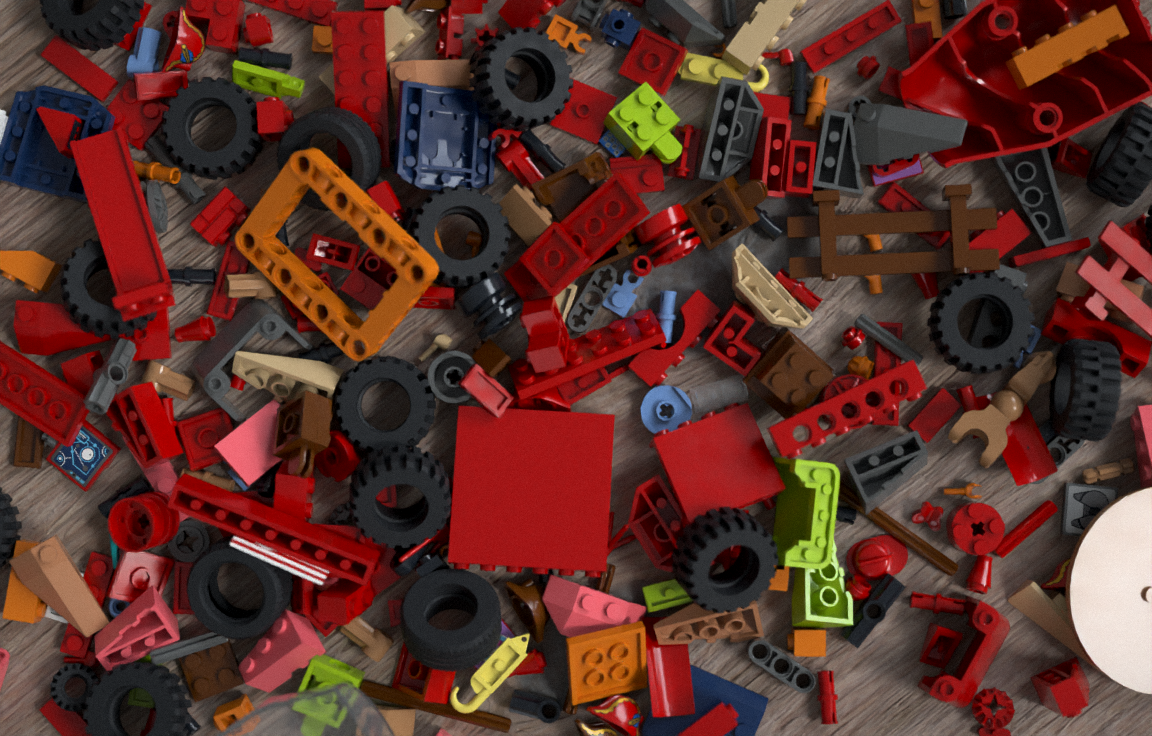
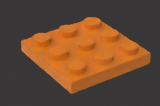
(606, 662)

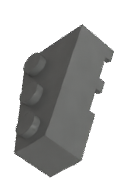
(836, 156)
(885, 468)

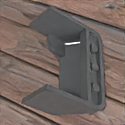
(254, 318)

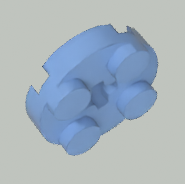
(668, 396)

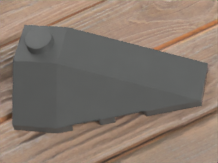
(897, 132)

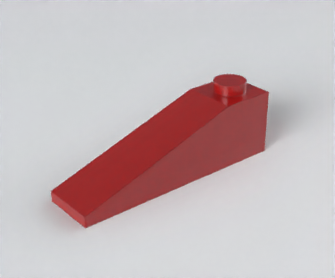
(49, 330)

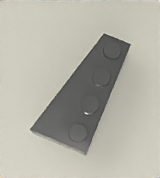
(1036, 193)

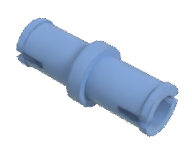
(666, 313)

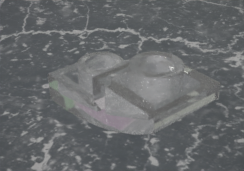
(719, 393)

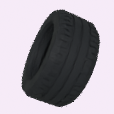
(350, 130)
(219, 614)

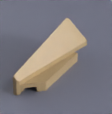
(1048, 613)

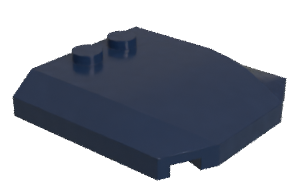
(442, 138)
(28, 151)
(707, 693)

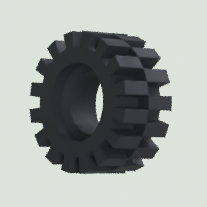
(60, 679)

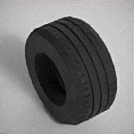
(454, 648)

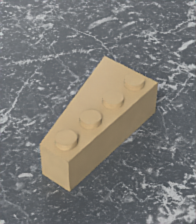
(760, 33)

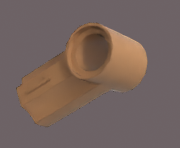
(249, 285)
(168, 380)
(372, 640)

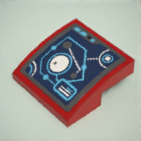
(86, 458)

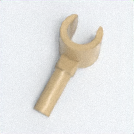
(441, 341)

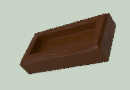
(28, 445)

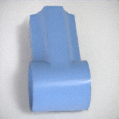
(145, 52)

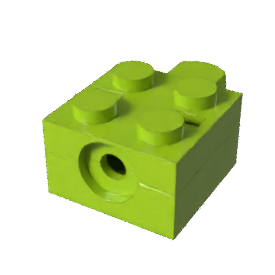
(645, 124)
(329, 672)

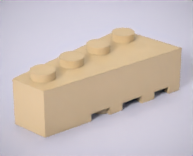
(400, 34)

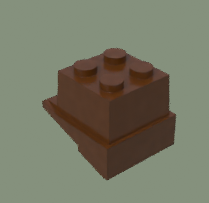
(788, 374)

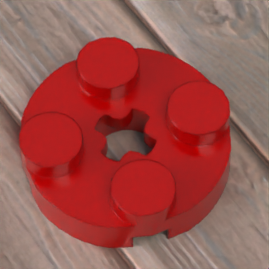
(345, 460)

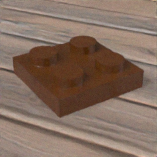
(211, 671)

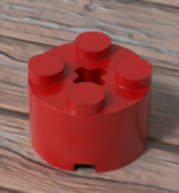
(960, 531)

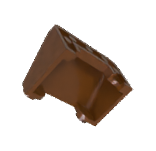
(570, 188)

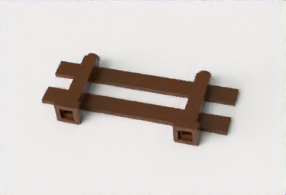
(956, 220)

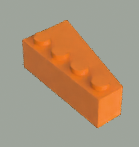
(1066, 47)

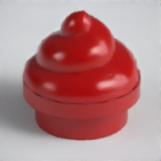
(858, 587)

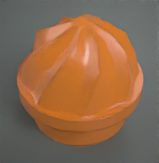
(860, 366)

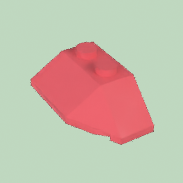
(586, 610)

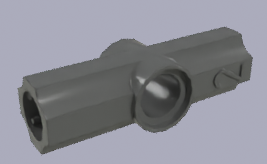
(104, 385)

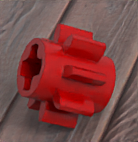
(481, 34)

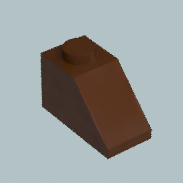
(491, 357)

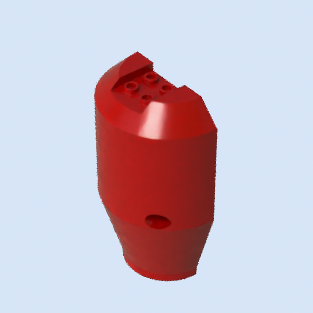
(970, 81)

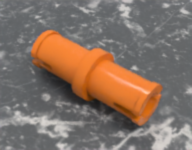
(816, 102)
(157, 171)

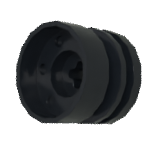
(488, 305)

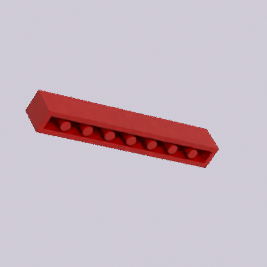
(273, 529)

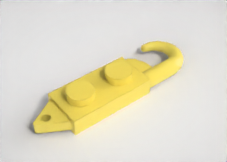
(709, 70)
(493, 672)

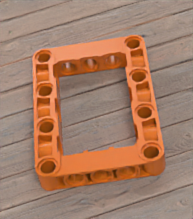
(304, 286)

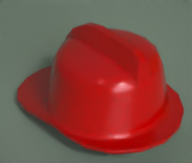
(876, 557)

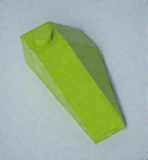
(821, 597)

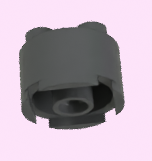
(439, 372)

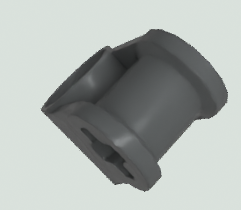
(588, 12)

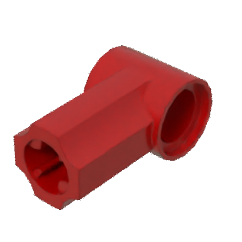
(516, 159)

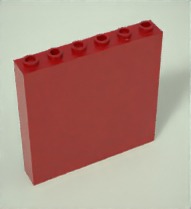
(531, 491)

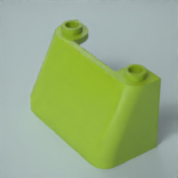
(806, 512)

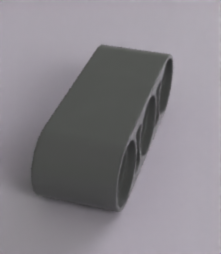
(792, 670)

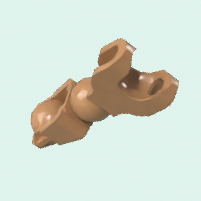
(1005, 407)

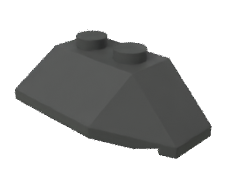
(683, 23)
(728, 129)

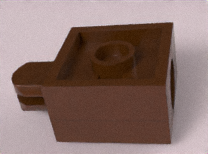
(729, 208)
(302, 431)

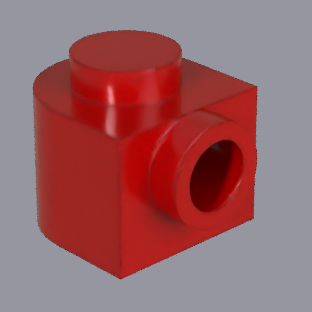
(258, 30)

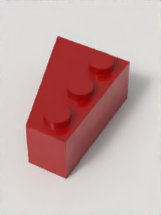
(1063, 688)

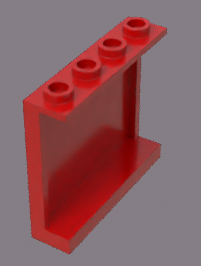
(718, 462)

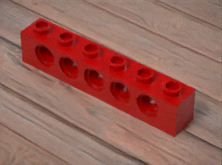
(905, 374)

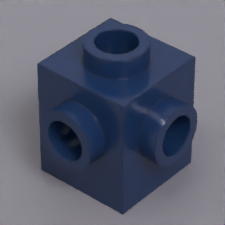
(624, 36)

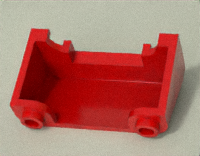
(962, 685)

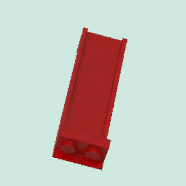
(123, 224)

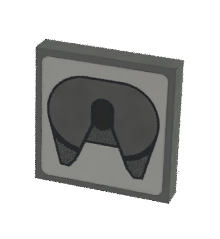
(1082, 504)

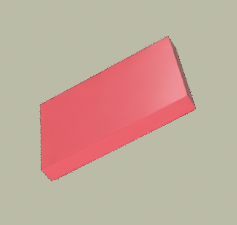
(250, 445)

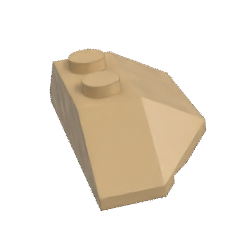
(764, 294)

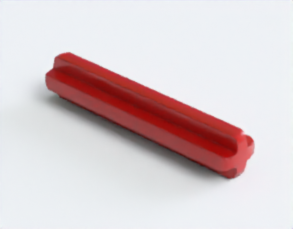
(1025, 528)

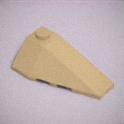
(287, 376)

